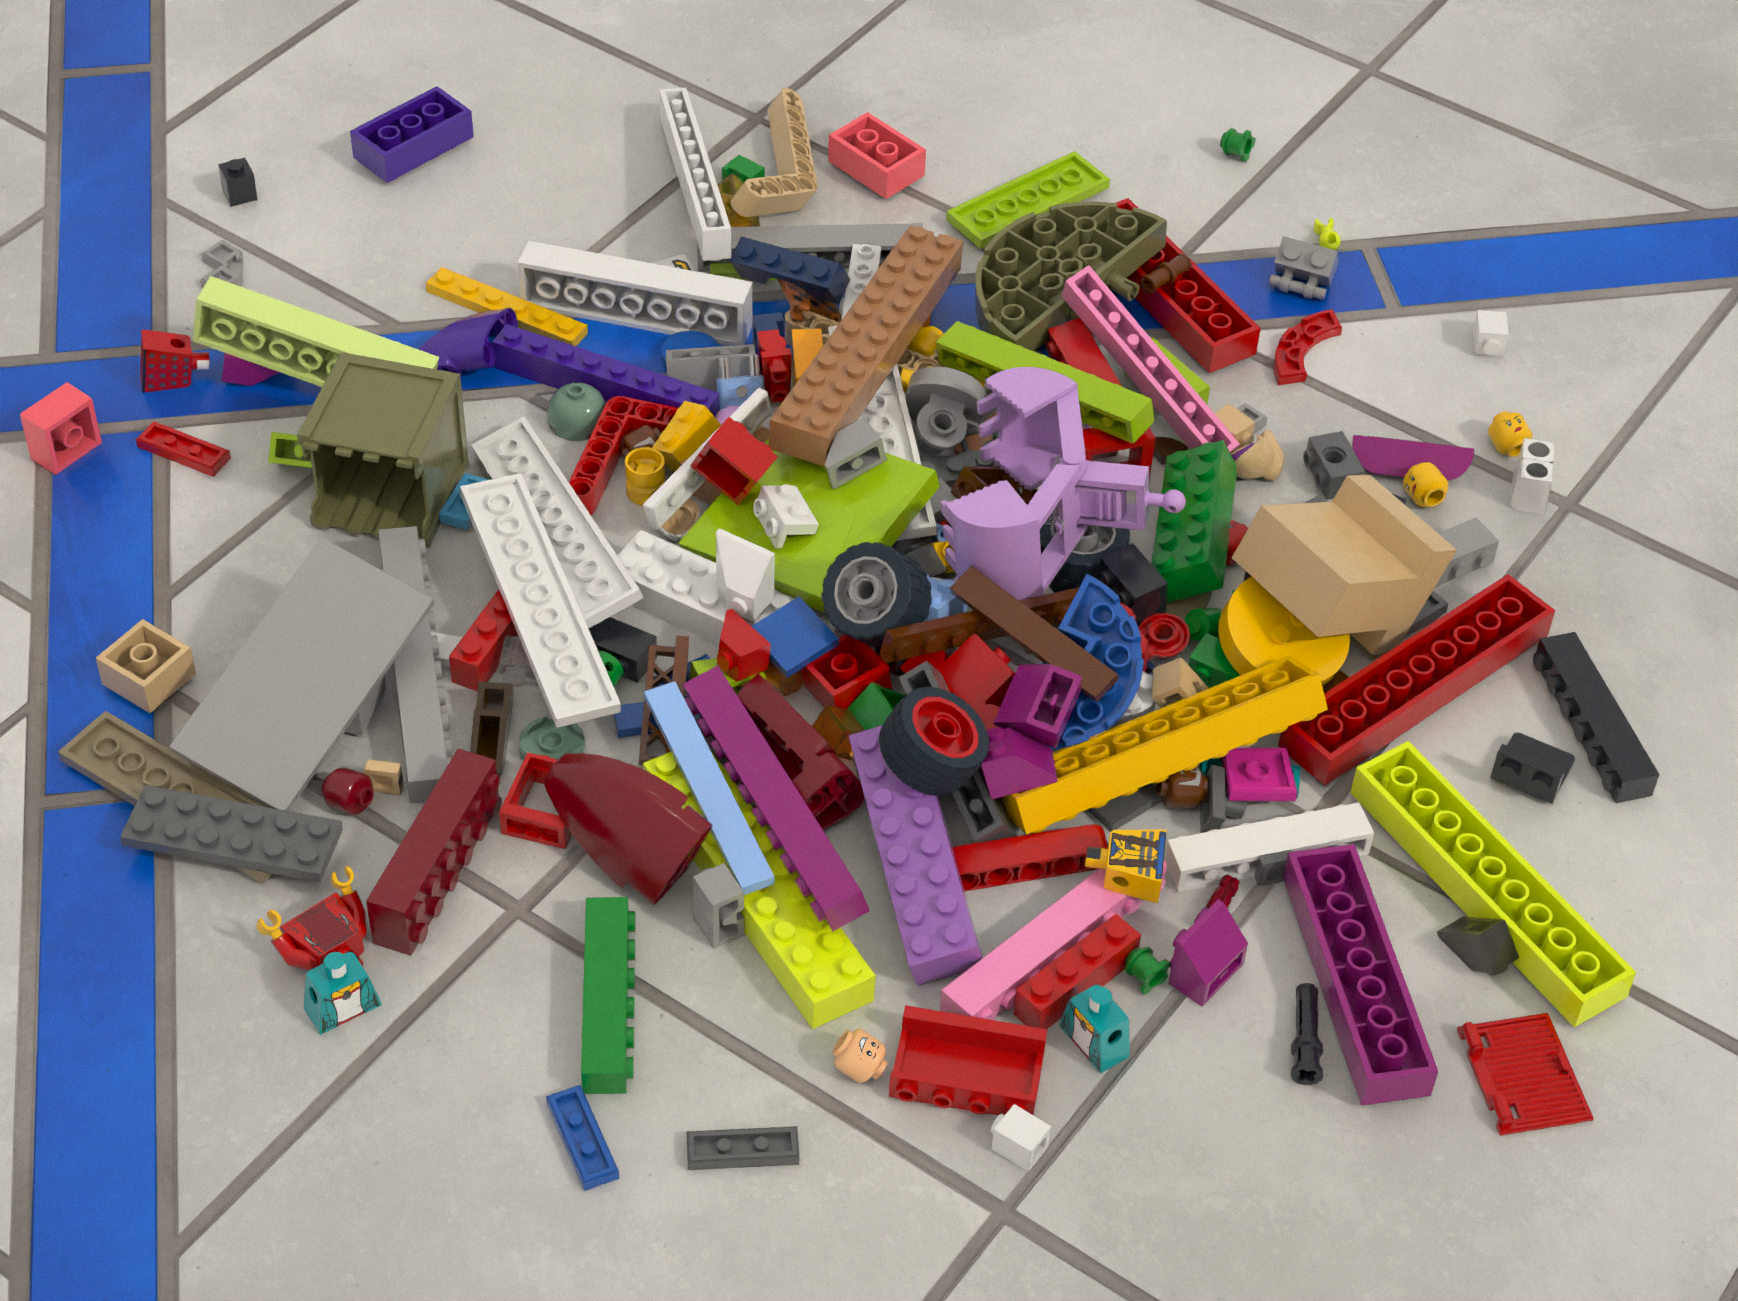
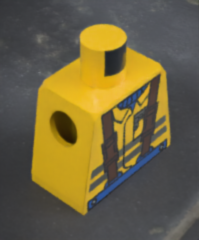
(1131, 862)

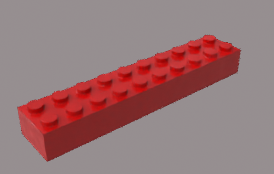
(1418, 678)

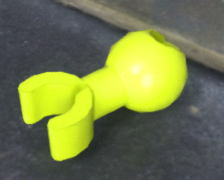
(1328, 237)

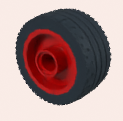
(933, 741)

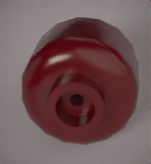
(348, 791)

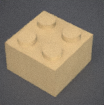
(146, 666)

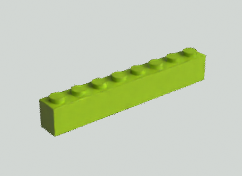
(1101, 402)

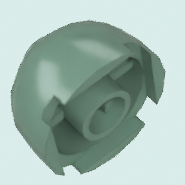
(575, 411)

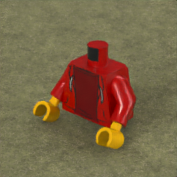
(325, 928)

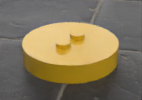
(1262, 630)

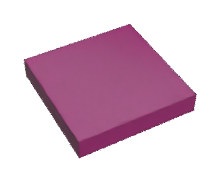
(1259, 775)

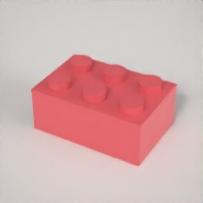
(876, 155)

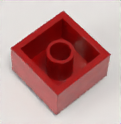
(845, 673)

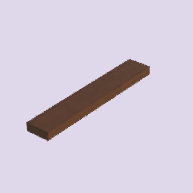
(1032, 632)

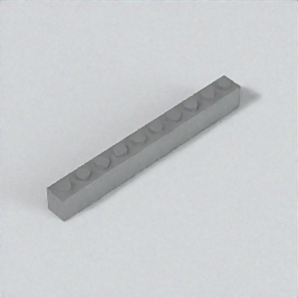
(417, 671)

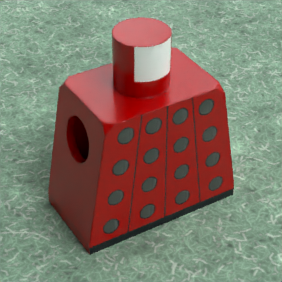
(168, 361)

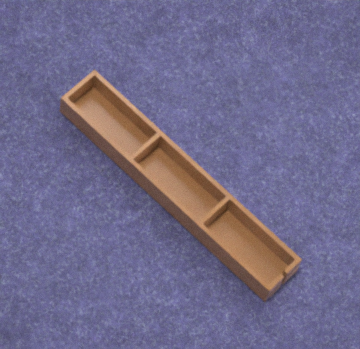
(865, 345)

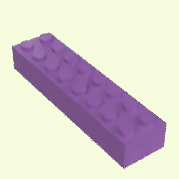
(917, 868)

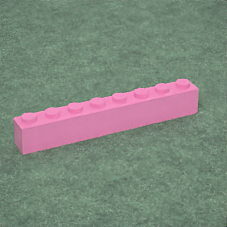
(1144, 361)
(993, 981)

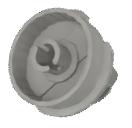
(943, 407)

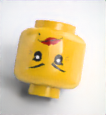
(1508, 432)
(1425, 485)

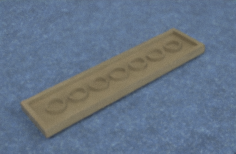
(128, 760)

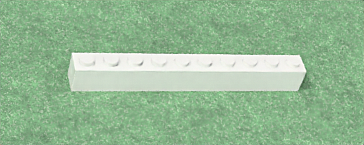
(695, 175)

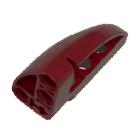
(807, 758)
(627, 821)

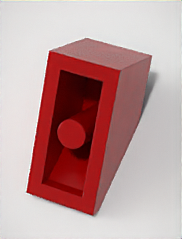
(741, 648)

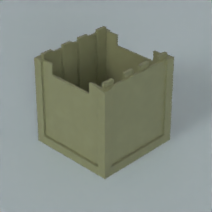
(384, 446)

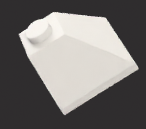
(744, 574)

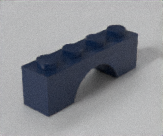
(815, 275)

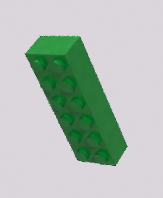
(1194, 542)

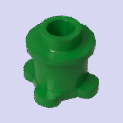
(1237, 143)
(1146, 968)

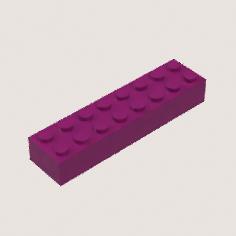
(1359, 975)

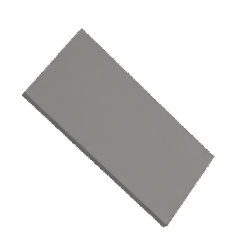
(302, 676)

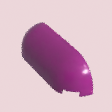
(1397, 456)

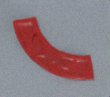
(1298, 341)

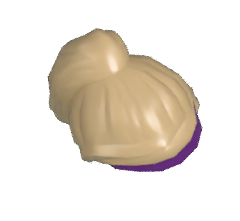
(1260, 458)

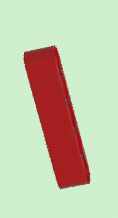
(1027, 857)

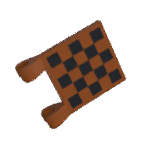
(803, 301)

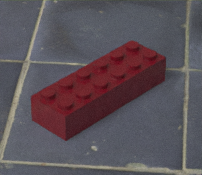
(434, 852)

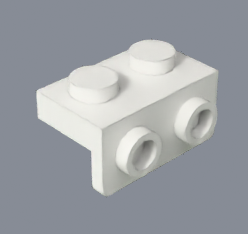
(783, 513)

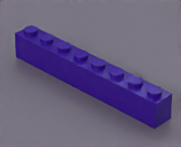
(561, 364)

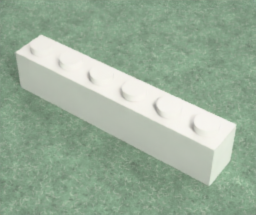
(1208, 856)

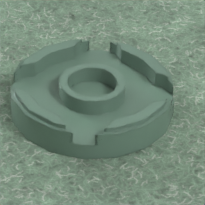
(544, 738)

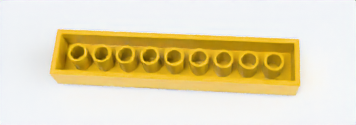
(1170, 741)

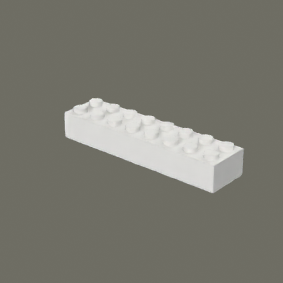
(635, 293)

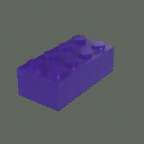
(411, 134)

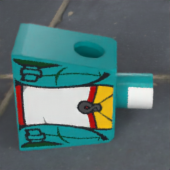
(338, 992)
(1097, 1027)

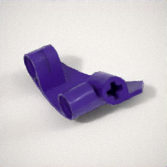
(466, 342)

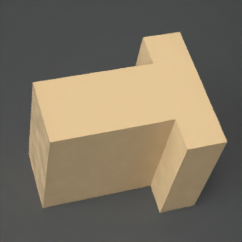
(1347, 562)

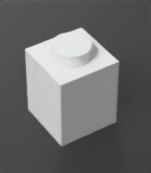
(1490, 333)
(1020, 1137)

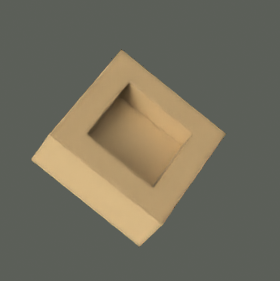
(385, 776)

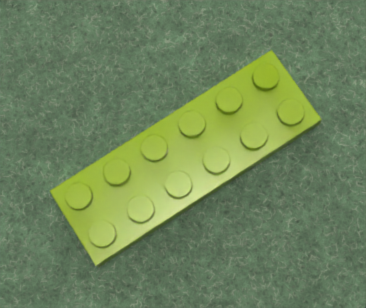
(1056, 183)

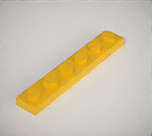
(484, 298)

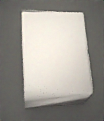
(1528, 492)

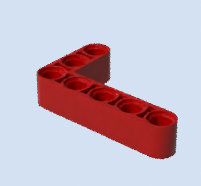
(604, 445)

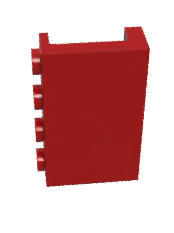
(967, 1062)

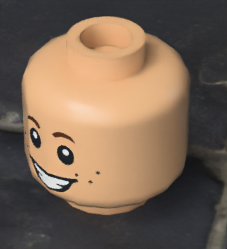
(859, 1055)

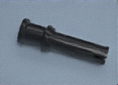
(1306, 1046)

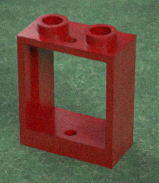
(1100, 442)
(528, 822)

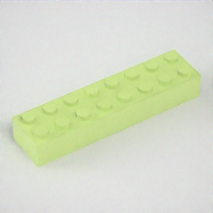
(287, 335)

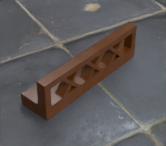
(679, 672)

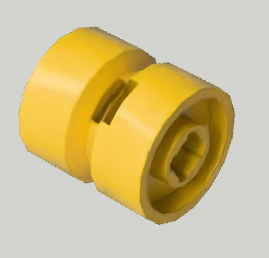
(644, 474)

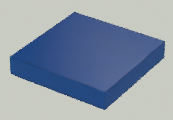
(795, 636)

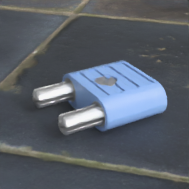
(738, 389)

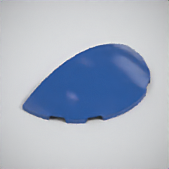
(1113, 637)

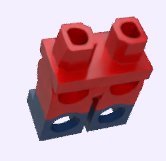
(773, 354)

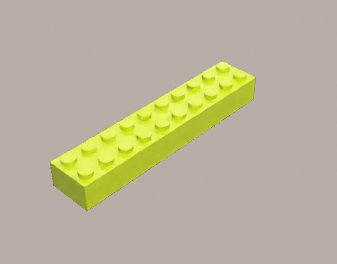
(1493, 881)
(809, 960)

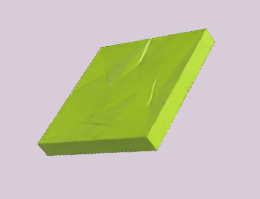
(865, 509)

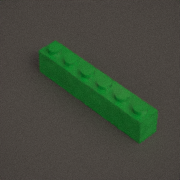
(606, 996)

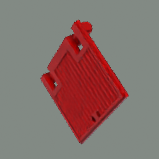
(1525, 1072)

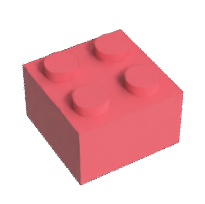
(61, 428)

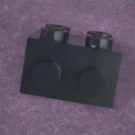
(1532, 767)

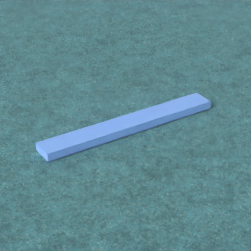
(709, 788)

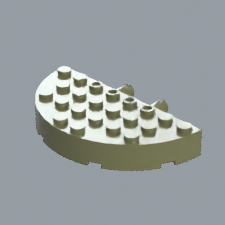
(1032, 257)

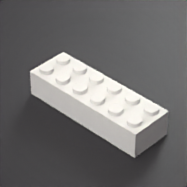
(681, 586)

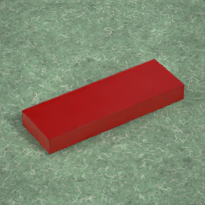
(183, 448)

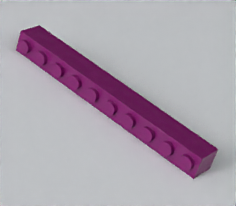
(775, 800)

